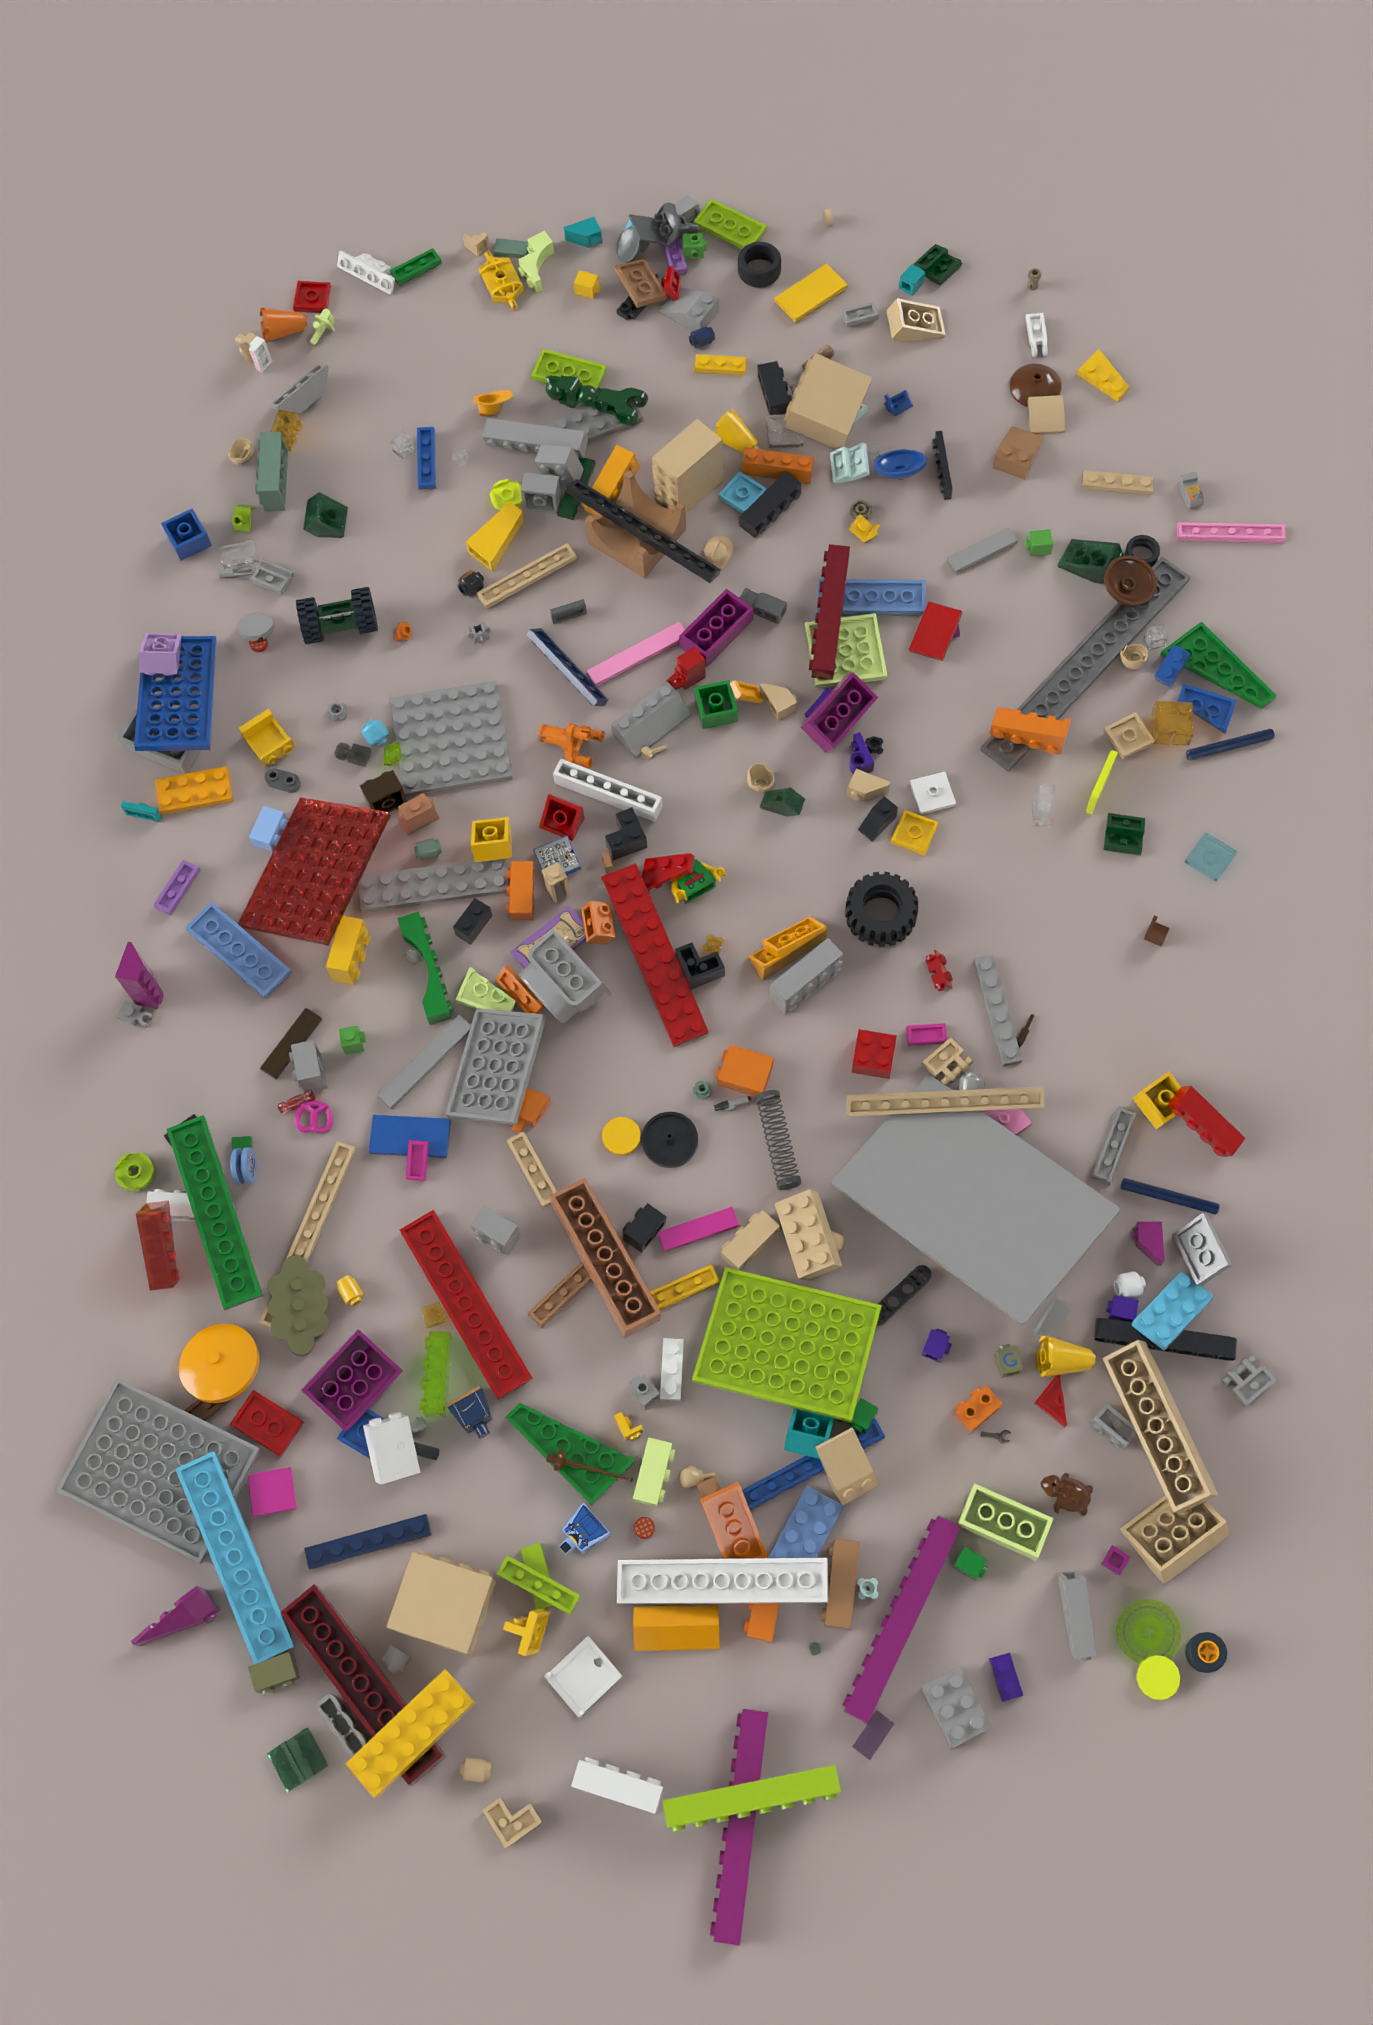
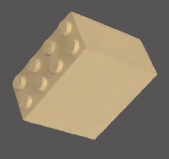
(827, 401)
(688, 467)
(442, 1603)

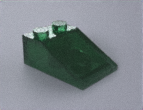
(1089, 558)

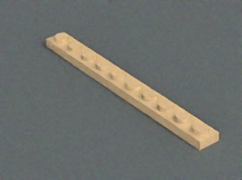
(945, 1101)
(318, 1208)

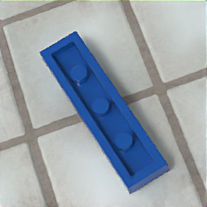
(426, 458)

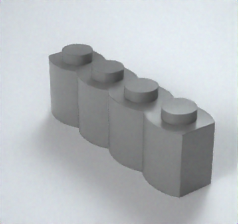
(341, 1723)

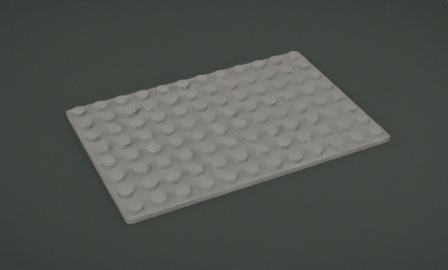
(977, 1202)

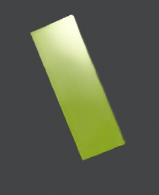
(534, 1558)

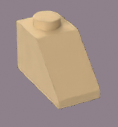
(779, 700)
(866, 786)

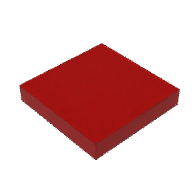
(311, 296)

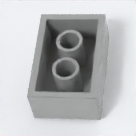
(955, 1707)

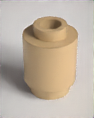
(476, 1770)

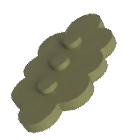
(297, 1305)

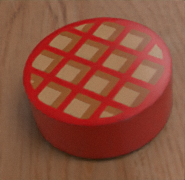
(260, 645)
(644, 1527)

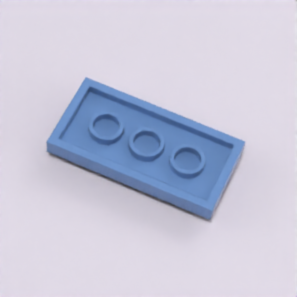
(807, 1526)

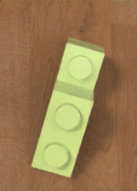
(539, 249)

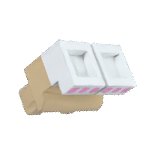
(254, 350)

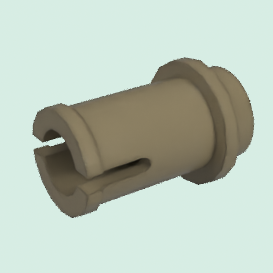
(1034, 276)

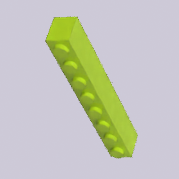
(751, 1796)

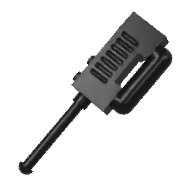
(628, 308)

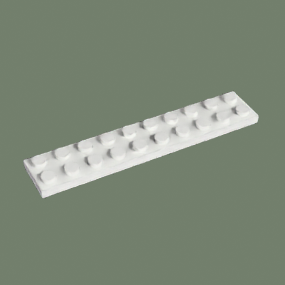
(723, 1581)

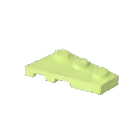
(481, 994)

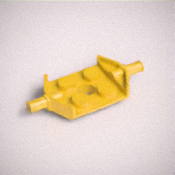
(501, 289)

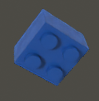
(186, 534)

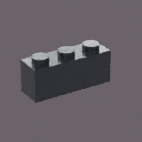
(773, 387)

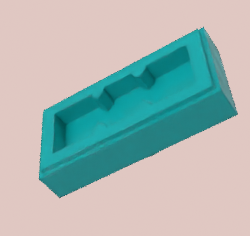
(141, 811)

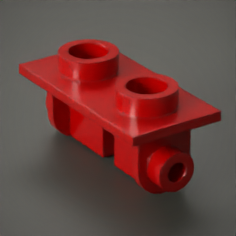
(942, 977)

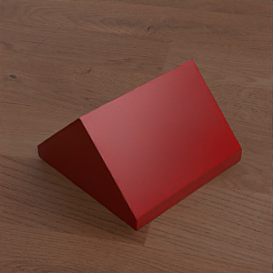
(561, 817)

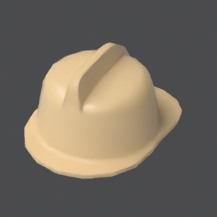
(718, 551)

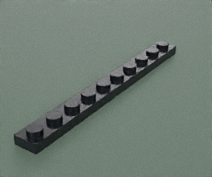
(643, 531)

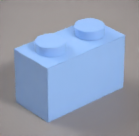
(268, 828)

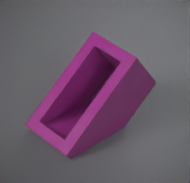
(1149, 1240)

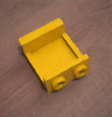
(266, 738)

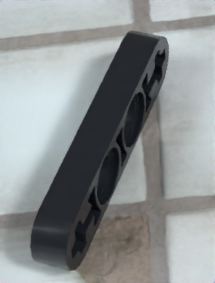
(902, 1296)

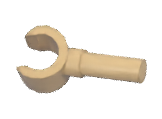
(648, 753)

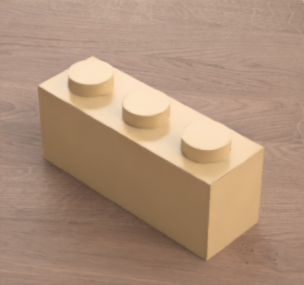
(749, 1240)

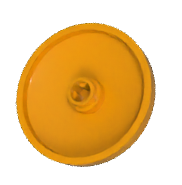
(219, 1363)

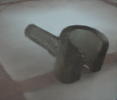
(996, 1435)

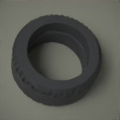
(762, 251)

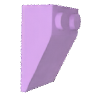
(160, 654)

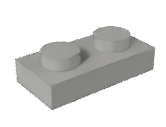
(860, 314)

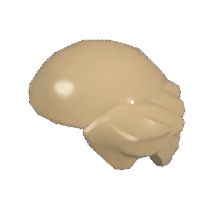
(241, 451)

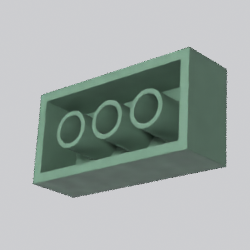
(272, 471)

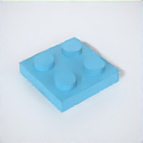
(741, 492)

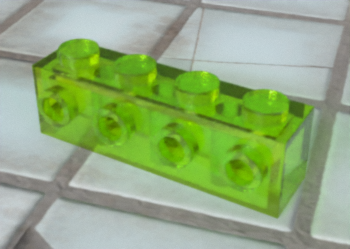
(437, 1374)

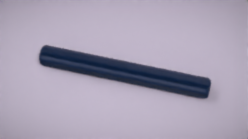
(1230, 744)
(1170, 1196)

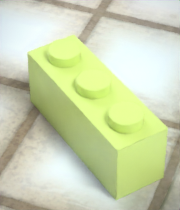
(654, 1472)

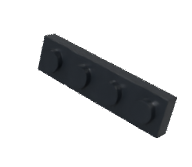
(943, 469)

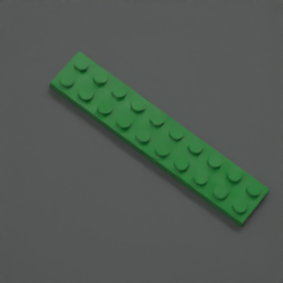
(214, 1213)

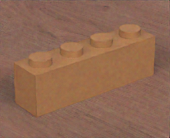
(841, 1584)

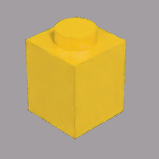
(586, 284)

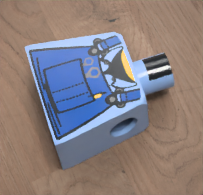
(583, 1531)

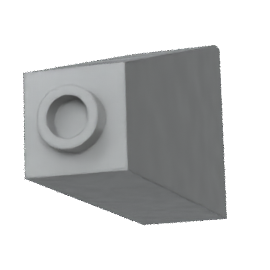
(1077, 1614)

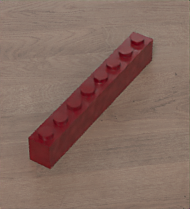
(830, 611)

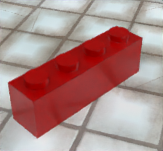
(1206, 1121)

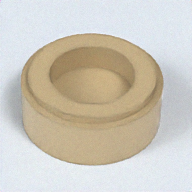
(828, 217)

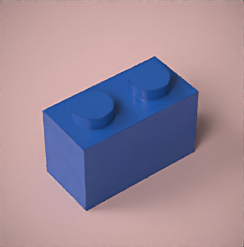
(1172, 666)

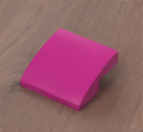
(271, 1492)

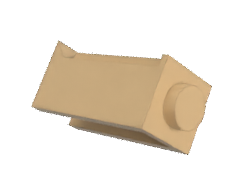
(554, 877)

